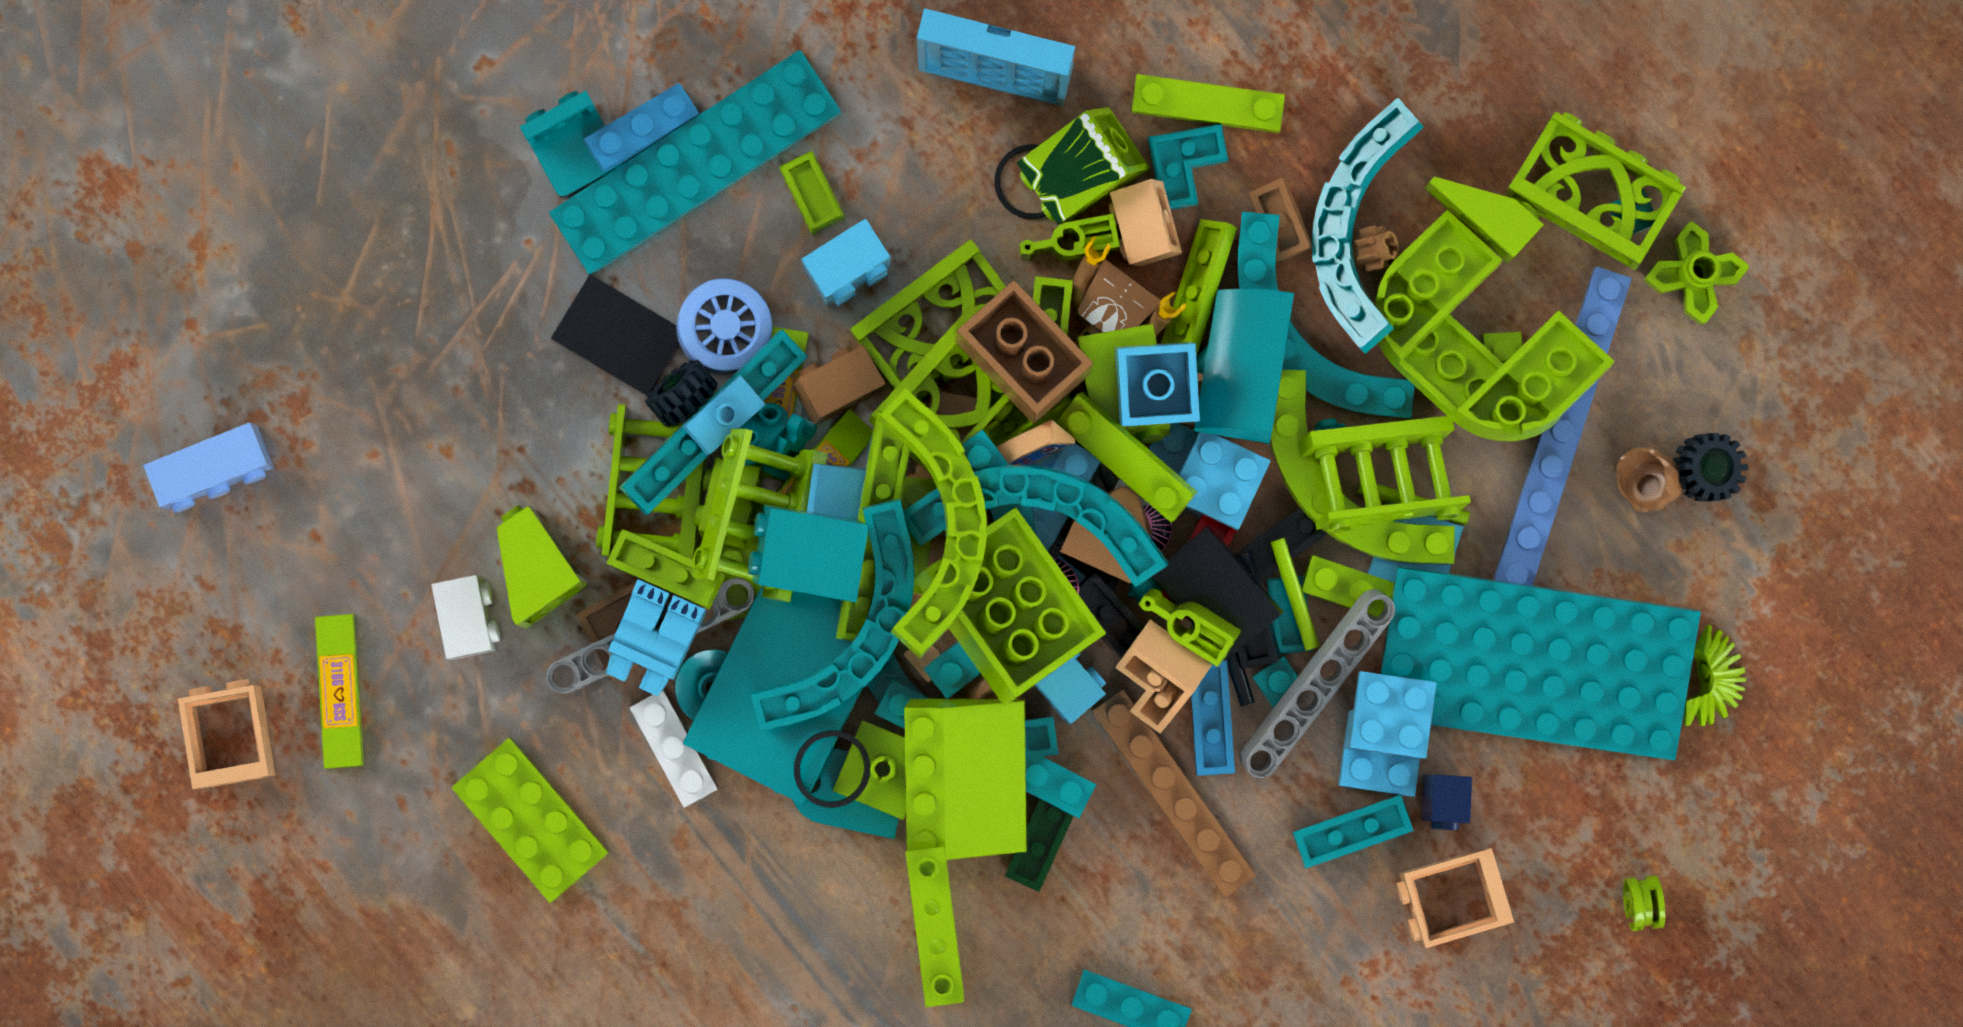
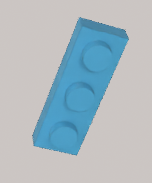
(640, 128)
(1213, 723)

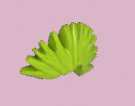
(1715, 679)

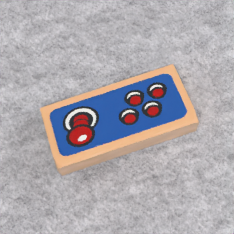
(1035, 444)

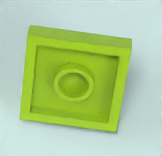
(887, 772)

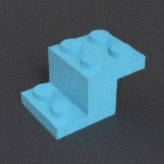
(1217, 469)
(1387, 733)

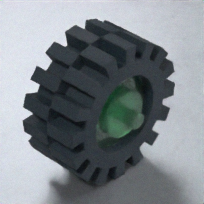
(681, 393)
(1710, 467)

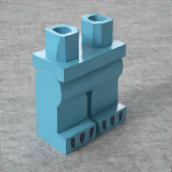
(654, 649)

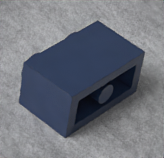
(1446, 801)

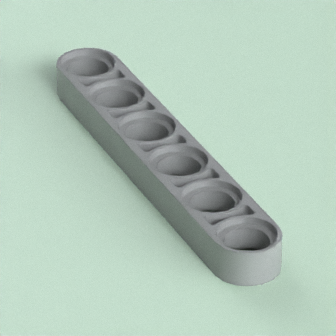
(579, 660)
(1311, 679)

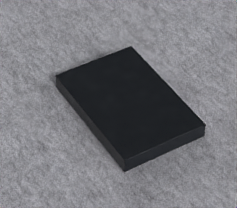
(618, 335)
(1215, 578)

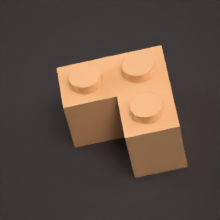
(1165, 672)

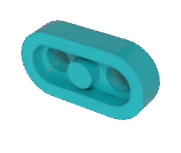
(764, 429)

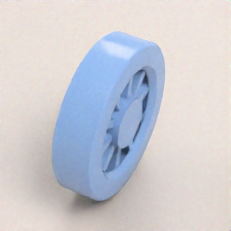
(723, 325)

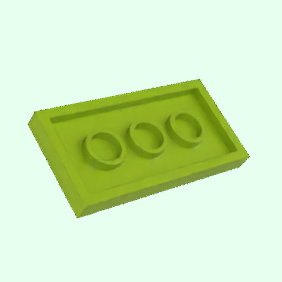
(530, 820)

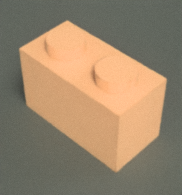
(1144, 223)

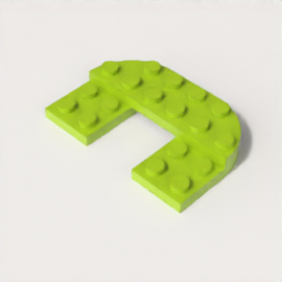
(1455, 368)

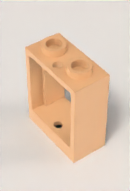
(203, 696)
(1491, 885)

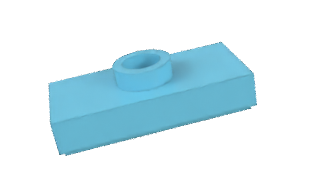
(724, 412)

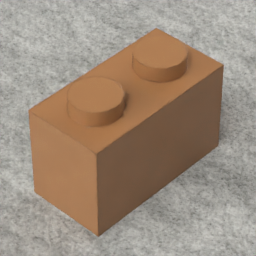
(838, 384)

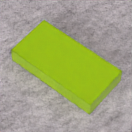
(812, 192)

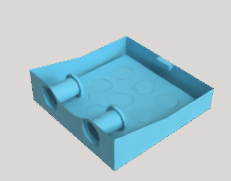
(994, 57)

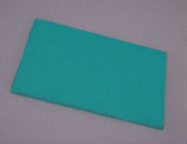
(771, 649)

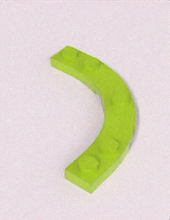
(1306, 484)
(964, 520)

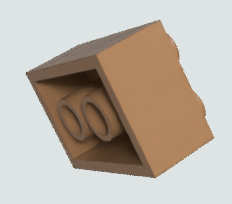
(1023, 352)

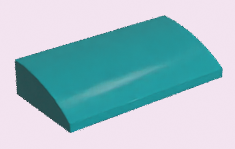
(1244, 363)

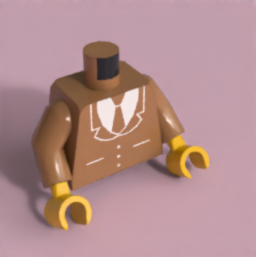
(1112, 300)

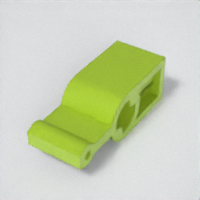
(1083, 230)
(1210, 635)

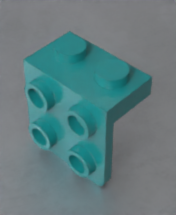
(559, 144)

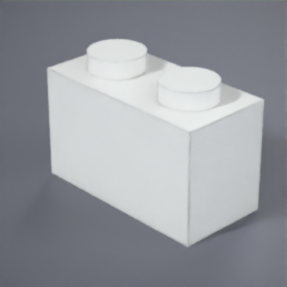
(465, 617)

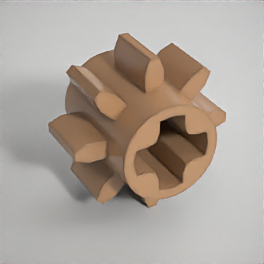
(1375, 248)

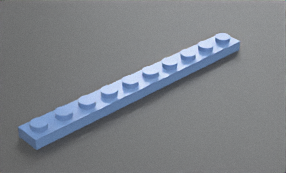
(1558, 444)

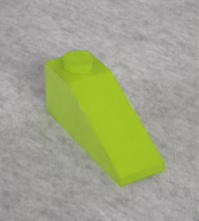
(1494, 218)

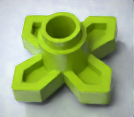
(1698, 293)

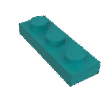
(1352, 831)
(1126, 1003)

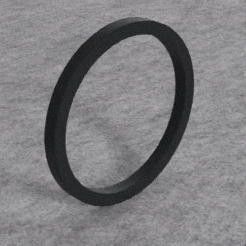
(998, 189)
(856, 793)

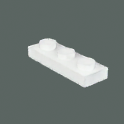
(665, 736)

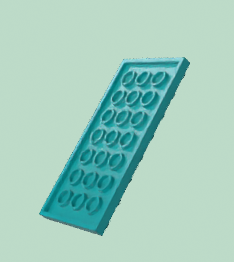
(1544, 661)

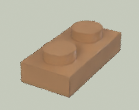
(1278, 200)

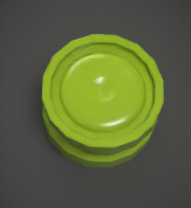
(1644, 902)

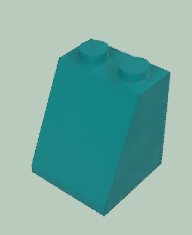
(808, 552)

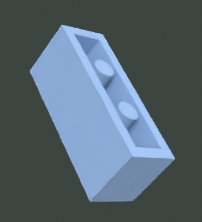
(209, 468)

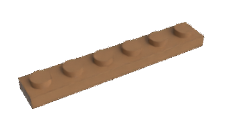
(1174, 794)

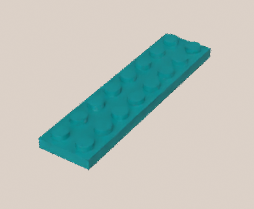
(695, 163)

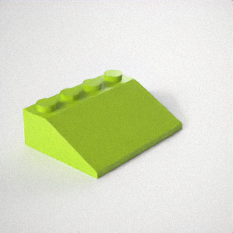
(1021, 611)
(965, 776)

